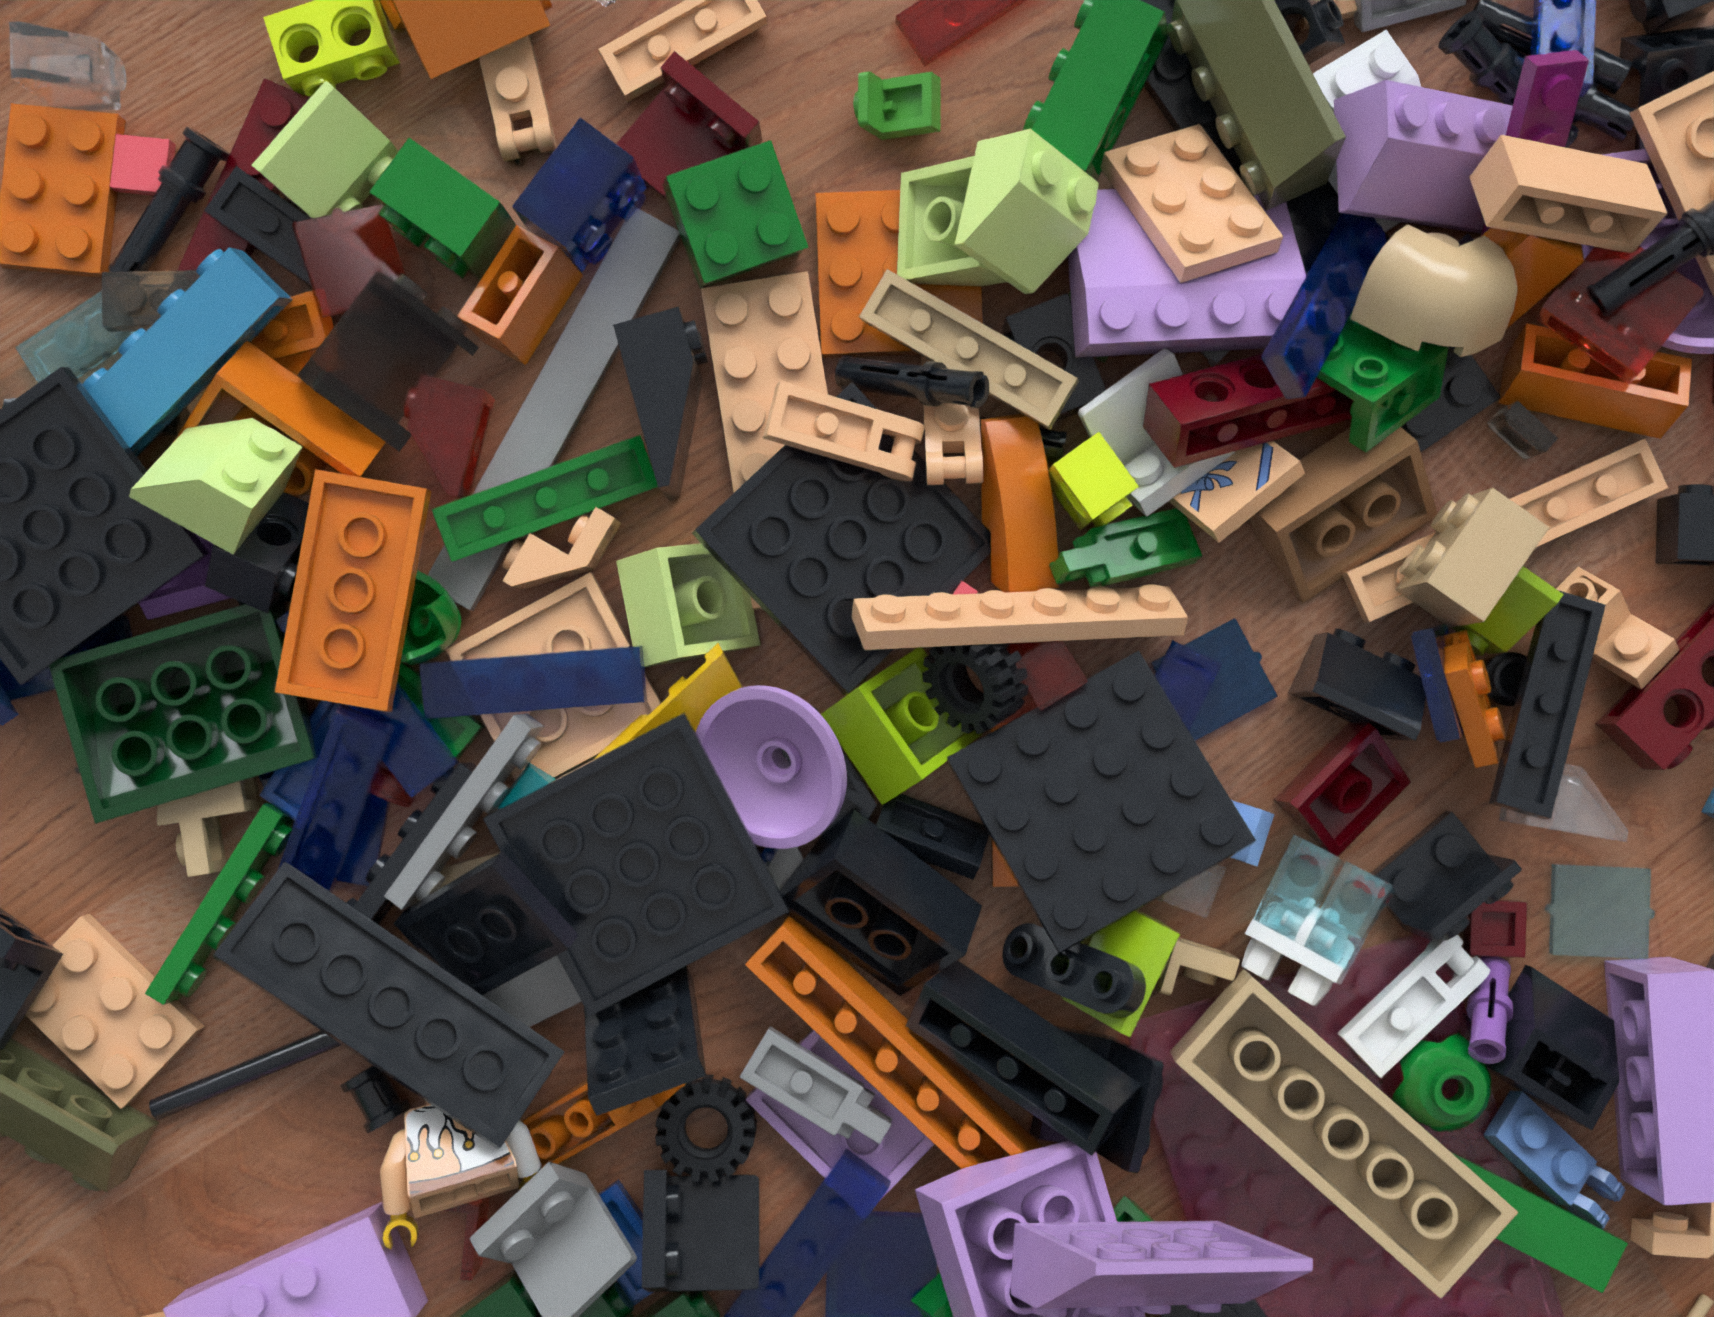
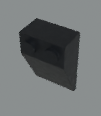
(666, 385)

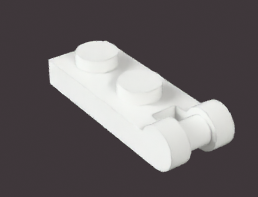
(1412, 1005)

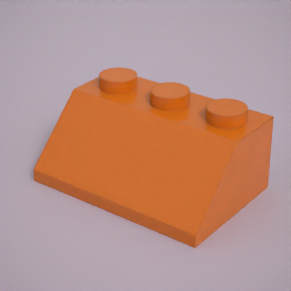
(265, 390)

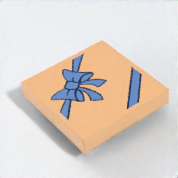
(1238, 488)

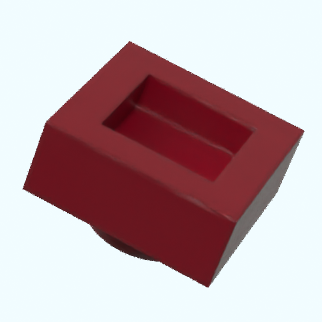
(1497, 929)

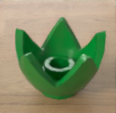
(432, 621)
(1424, 1073)

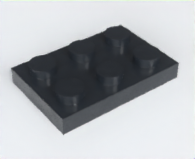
(487, 926)
(644, 1044)

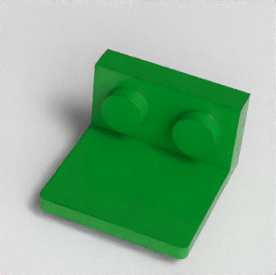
(1383, 380)

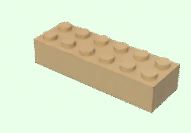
(1343, 1134)

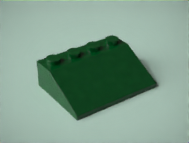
(181, 711)

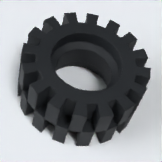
(959, 695)
(706, 1161)

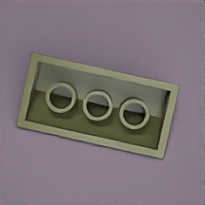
(1261, 94)
(68, 1120)

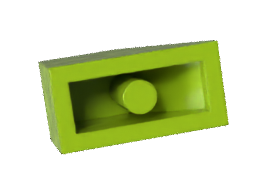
(1514, 614)

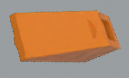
(571, 1124)

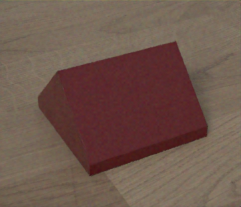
(1344, 787)

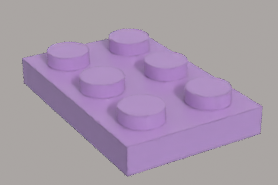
(892, 1157)

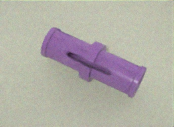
(1487, 1033)

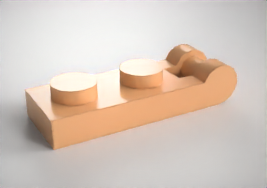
(516, 94)
(842, 430)
(952, 430)

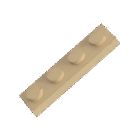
(965, 344)

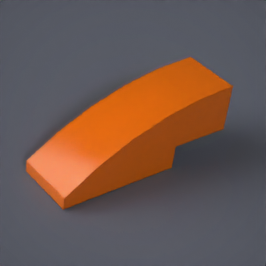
(1018, 504)

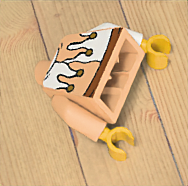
(446, 1165)

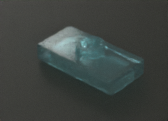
(72, 341)

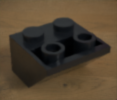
(1559, 1050)

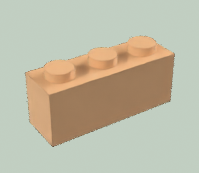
(1567, 194)

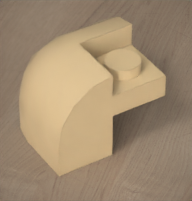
(1438, 292)

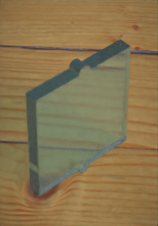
(1600, 911)

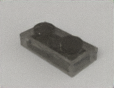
(133, 297)

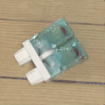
(1317, 938)

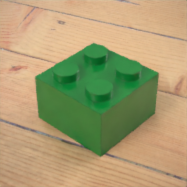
(444, 208)
(734, 214)

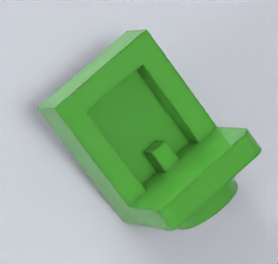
(898, 104)

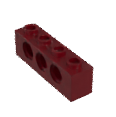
(1233, 410)
(1638, 718)

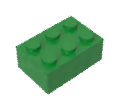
(1099, 79)

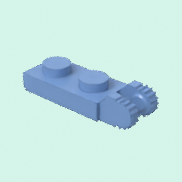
(1551, 1157)

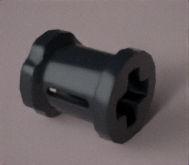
(375, 1097)

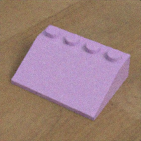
(1135, 305)
(975, 1214)
(1145, 1266)

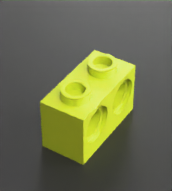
(331, 28)
(1092, 483)

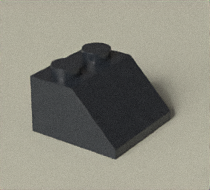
(1361, 685)

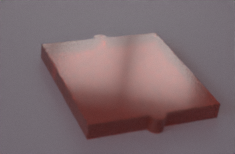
(345, 253)

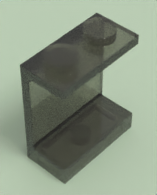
(382, 352)

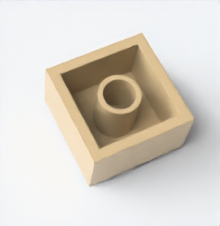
(1470, 557)

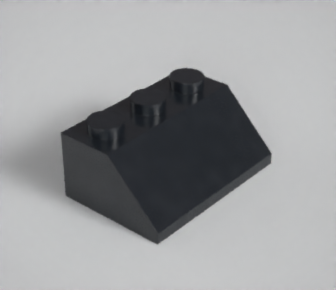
(880, 905)

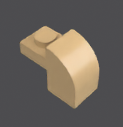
(201, 840)

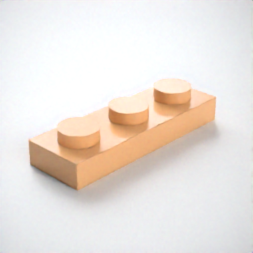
(690, 28)

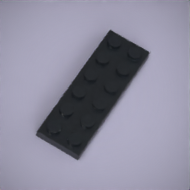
(389, 1004)

